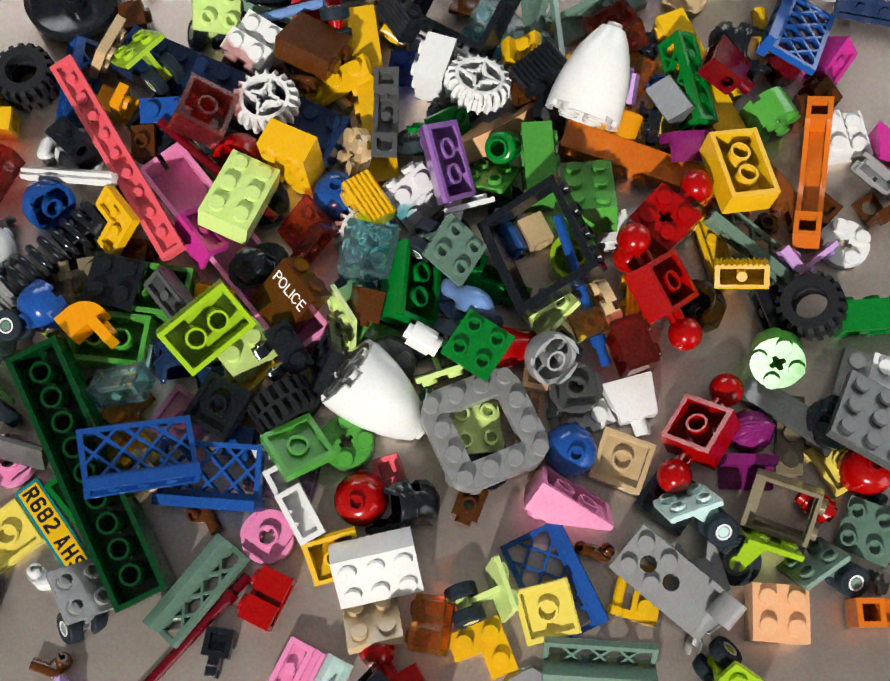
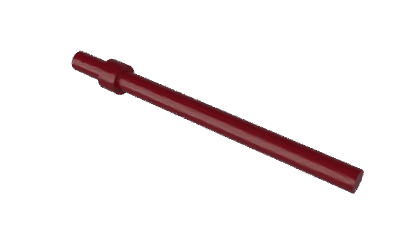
(204, 158)
(227, 598)

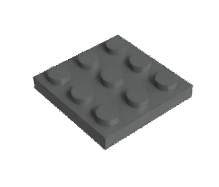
(863, 418)

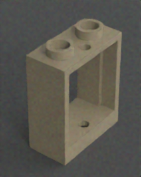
(776, 529)

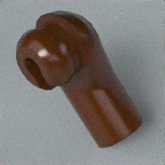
(594, 551)

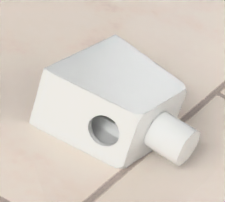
(632, 402)

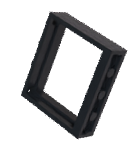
(490, 38)
(505, 264)

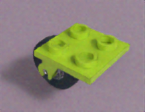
(743, 557)

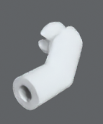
(44, 151)
(37, 576)

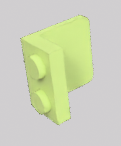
(480, 428)

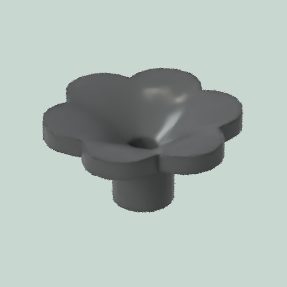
(881, 579)

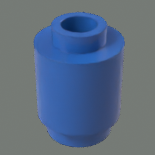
(514, 240)

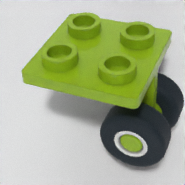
(159, 72)
(723, 663)

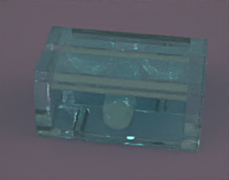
(121, 385)

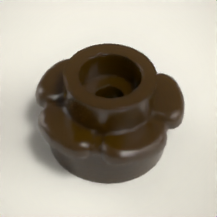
(770, 219)

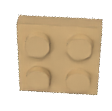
(106, 48)
(622, 461)
(372, 625)

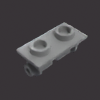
(873, 173)

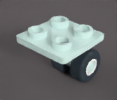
(705, 506)

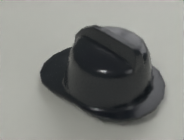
(255, 264)

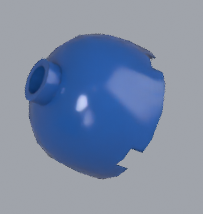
(327, 194)
(47, 203)
(39, 306)
(571, 450)

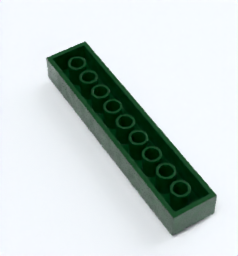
(112, 525)

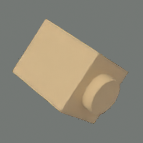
(535, 231)

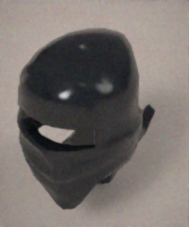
(740, 38)
(410, 506)

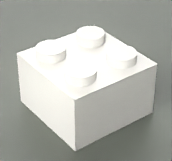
(429, 71)

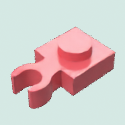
(387, 468)

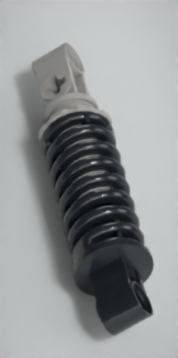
(42, 261)

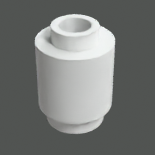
(422, 338)

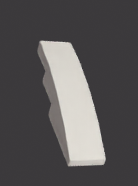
(293, 503)

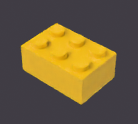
(293, 153)
(739, 170)

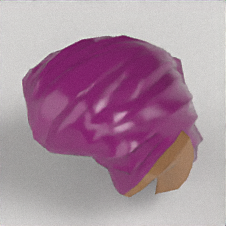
(754, 432)

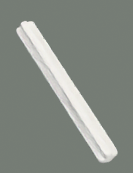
(71, 176)

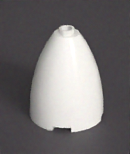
(595, 79)
(375, 394)

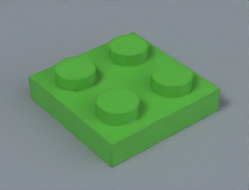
(297, 447)

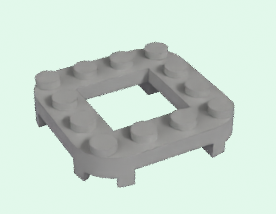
(498, 466)

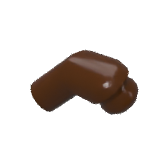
(205, 516)
(52, 668)

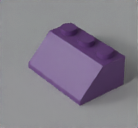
(446, 161)

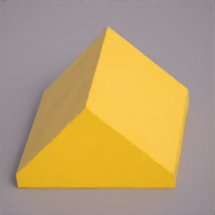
(317, 553)

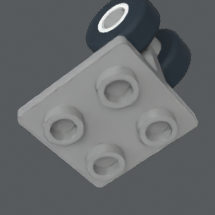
(79, 599)

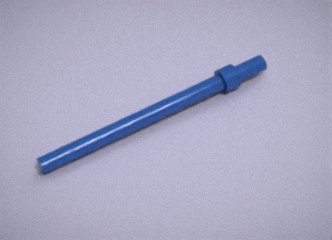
(599, 340)

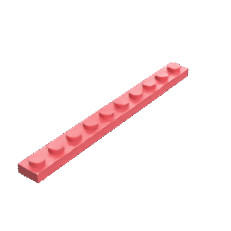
(118, 159)

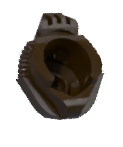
(707, 307)

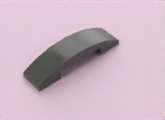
(385, 112)
(782, 408)

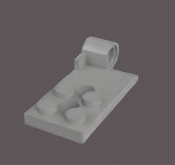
(695, 601)

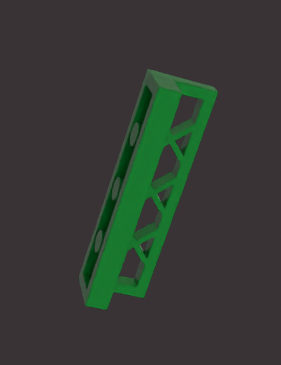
(697, 88)

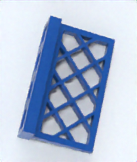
(781, 21)
(138, 479)
(216, 499)
(572, 565)

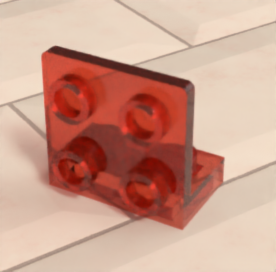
(307, 230)

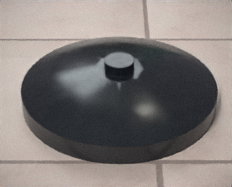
(67, 18)

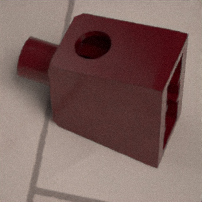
(726, 67)

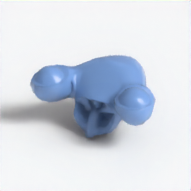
(470, 297)

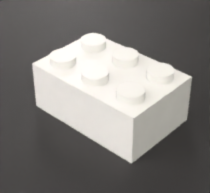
(375, 567)

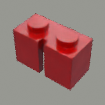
(266, 598)

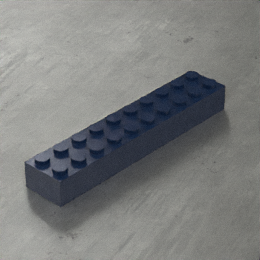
(312, 118)

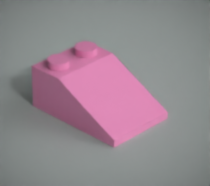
(564, 502)

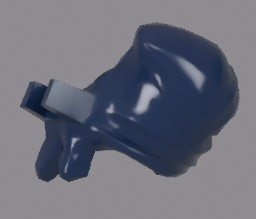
(169, 368)

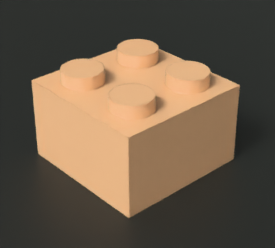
(777, 613)

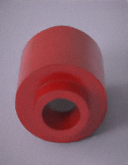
(805, 502)

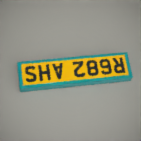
(52, 523)

